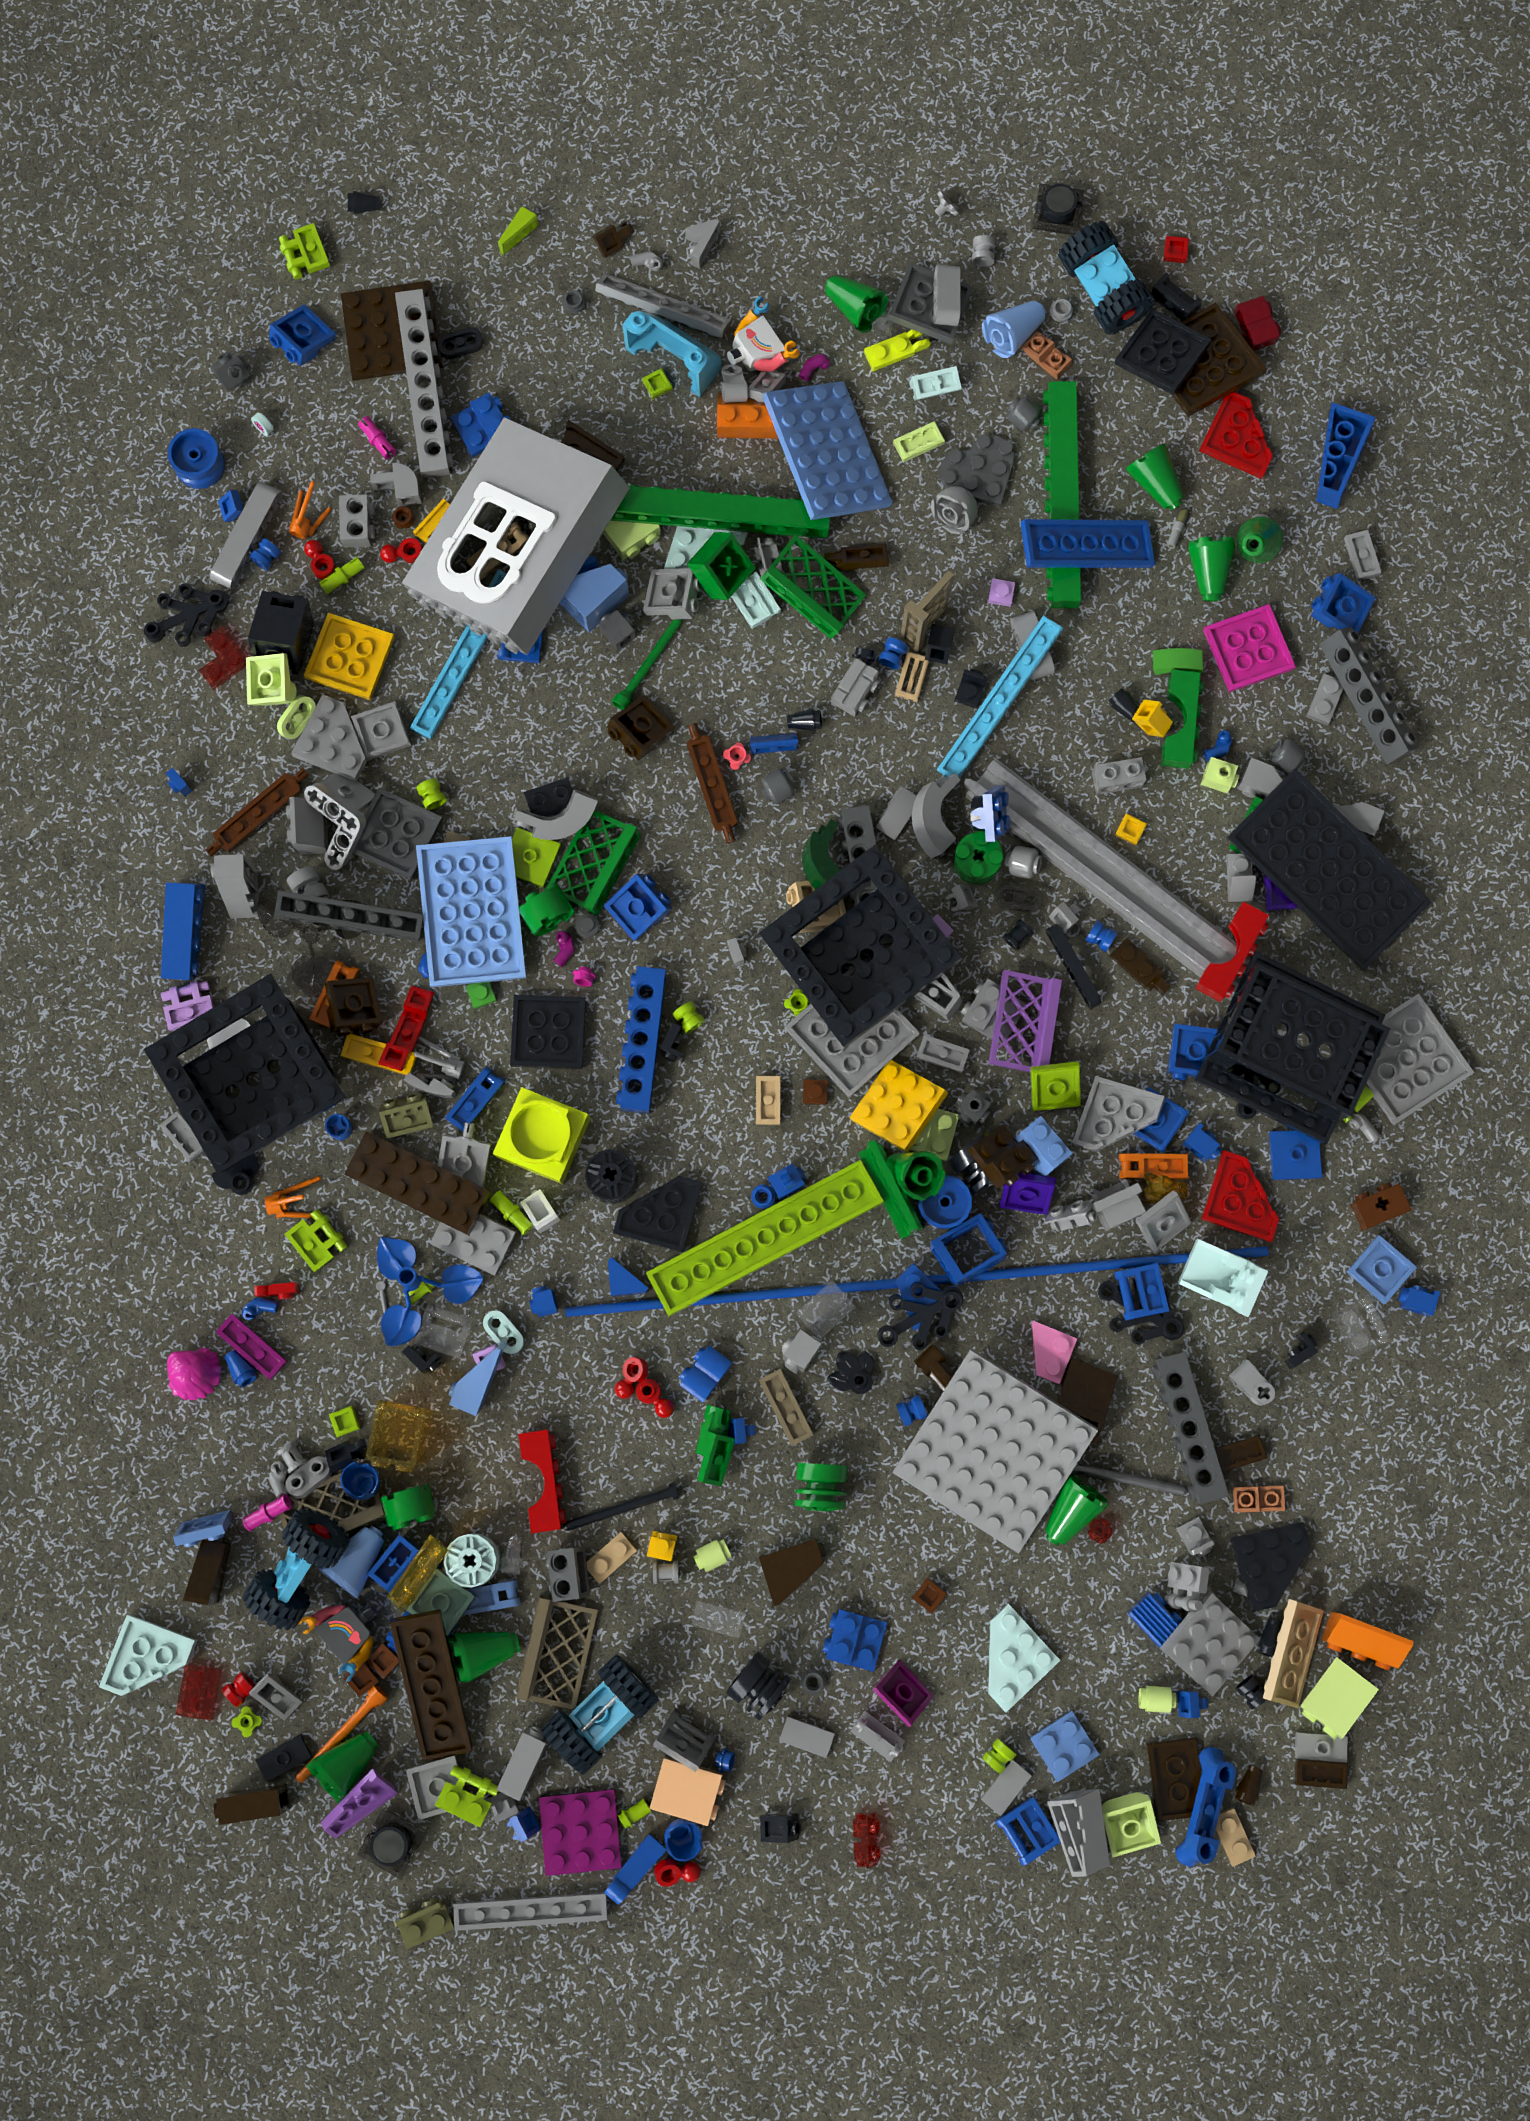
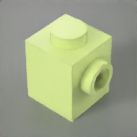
(1220, 775)

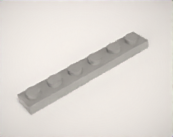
(662, 305)
(530, 1911)

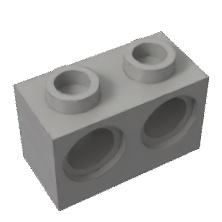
(353, 521)
(1119, 776)

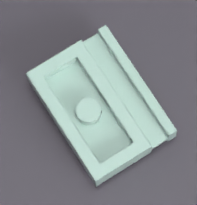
(755, 601)

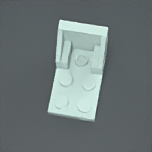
(1223, 1276)

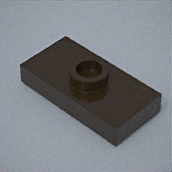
(1241, 1453)
(1321, 1773)

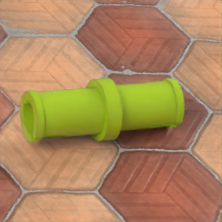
(341, 575)
(511, 1212)

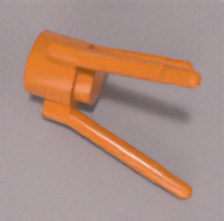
(300, 525)
(279, 1201)

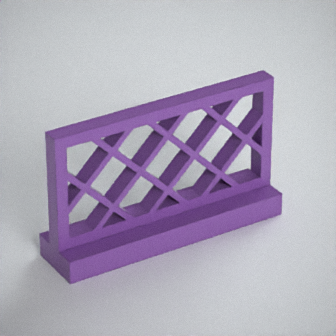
(1045, 1021)

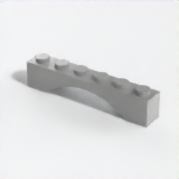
(1262, 778)

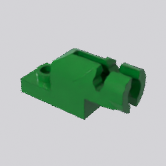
(714, 1445)

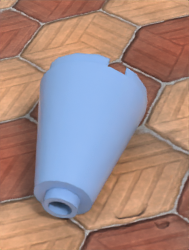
(1012, 327)
(356, 1561)

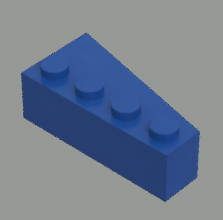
(1343, 447)
(182, 930)

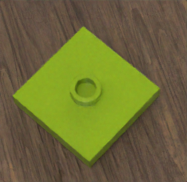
(533, 857)
(1055, 1086)

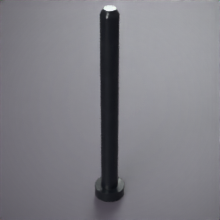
(622, 1507)

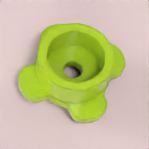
(791, 1002)
(239, 1722)

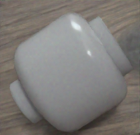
(1023, 862)

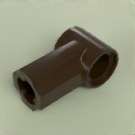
(935, 1367)

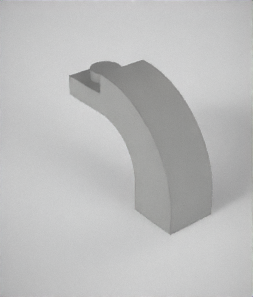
(927, 819)
(563, 824)

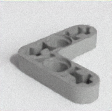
(345, 825)

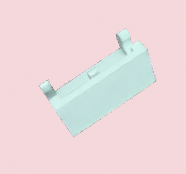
(935, 383)

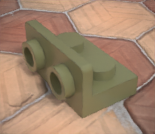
(405, 1115)
(425, 1922)

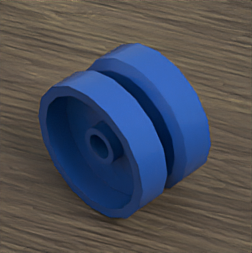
(196, 458)
(955, 1212)

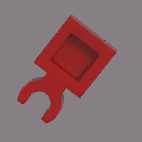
(282, 1290)

